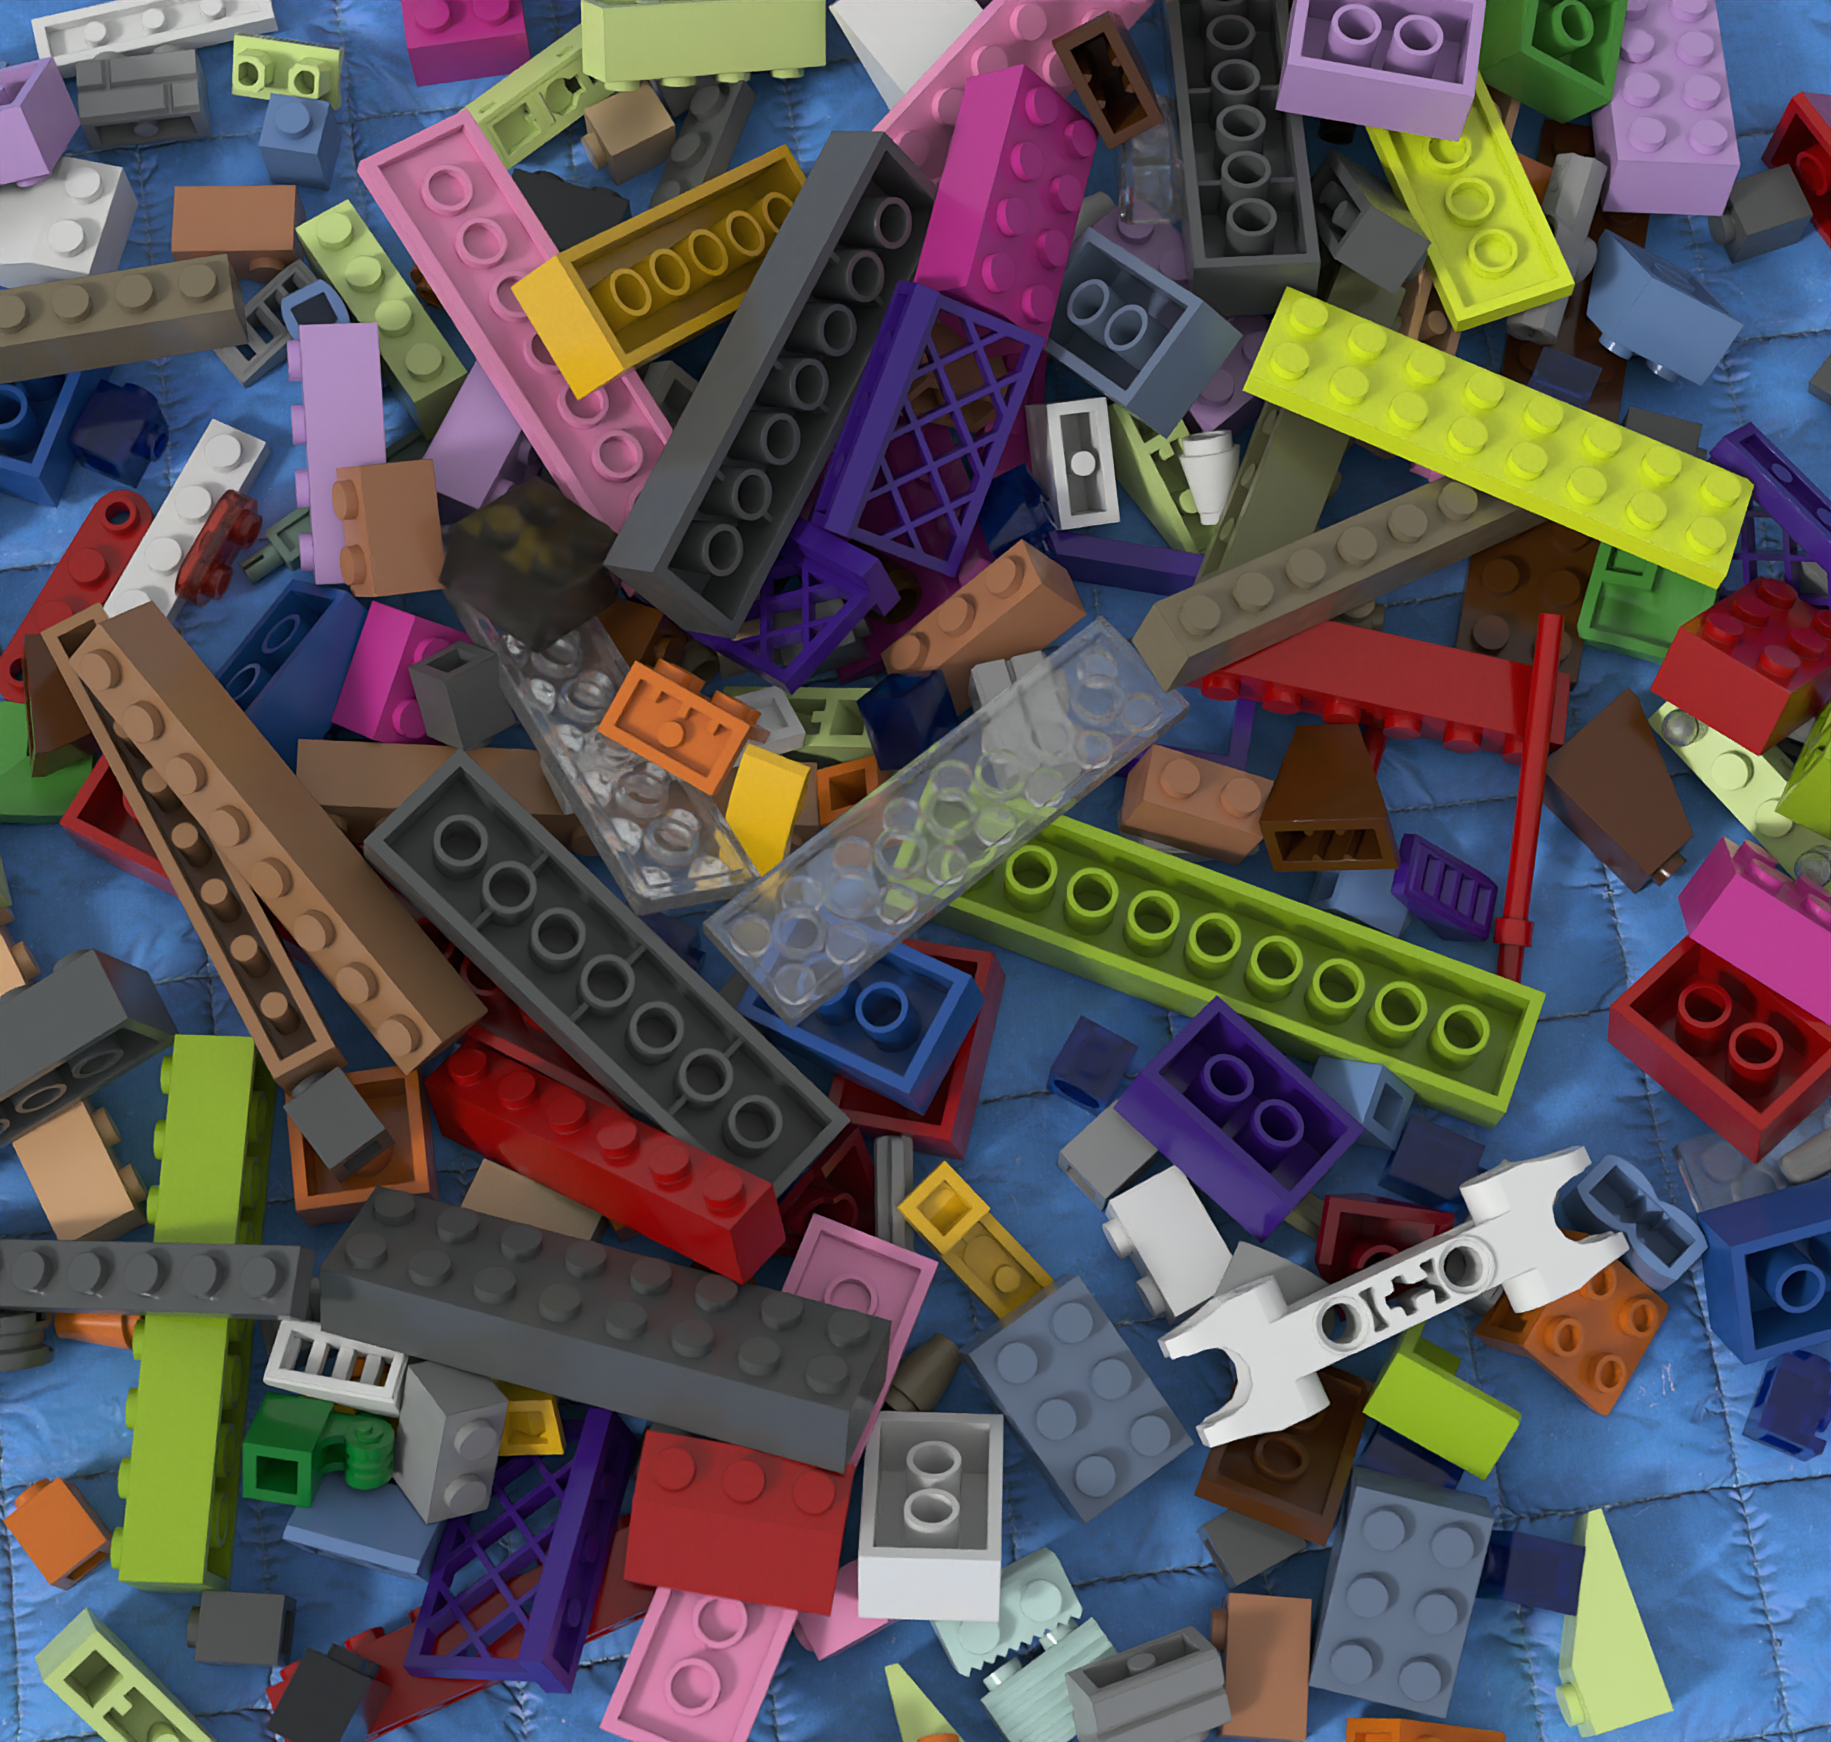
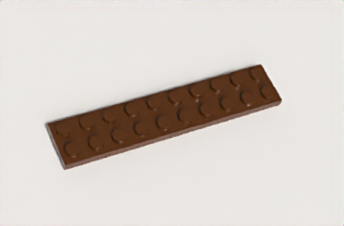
(1550, 563)

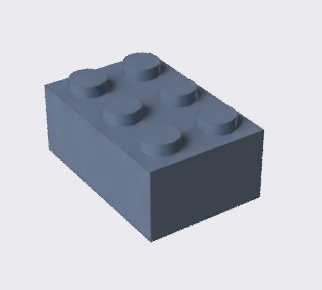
(1135, 333)
(1075, 1397)
(1399, 1591)

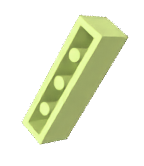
(699, 37)
(411, 348)

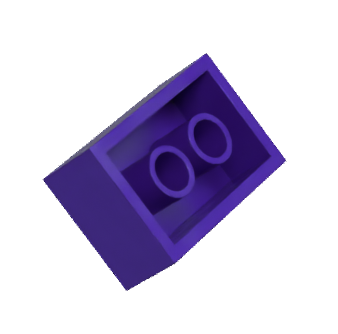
(1238, 1118)

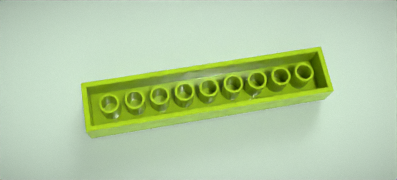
(1283, 966)

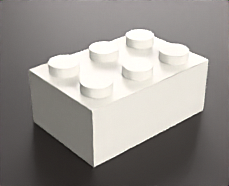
(932, 1517)

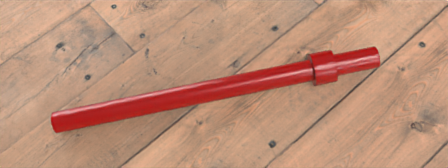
(1513, 930)

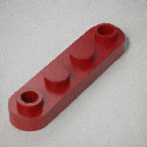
(82, 575)

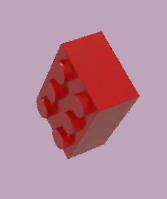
(1751, 665)
(1725, 1046)

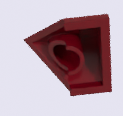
(835, 1187)
(1368, 1229)

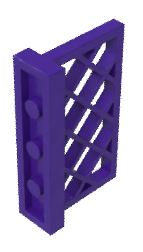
(878, 406)
(1787, 499)
(839, 572)
(571, 1573)

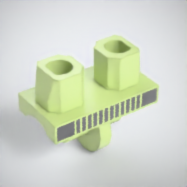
(286, 68)

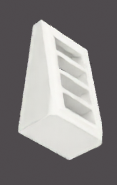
(338, 1388)

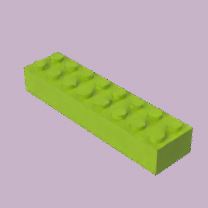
(196, 1369)

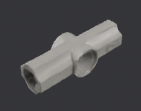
(1569, 212)

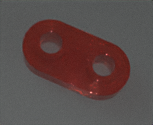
(207, 566)

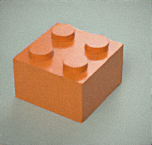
(406, 1166)

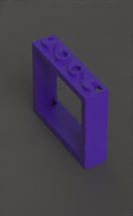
(1153, 572)

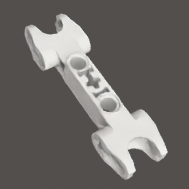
(1283, 1346)

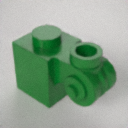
(303, 1439)

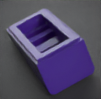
(1444, 891)

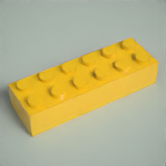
(659, 273)

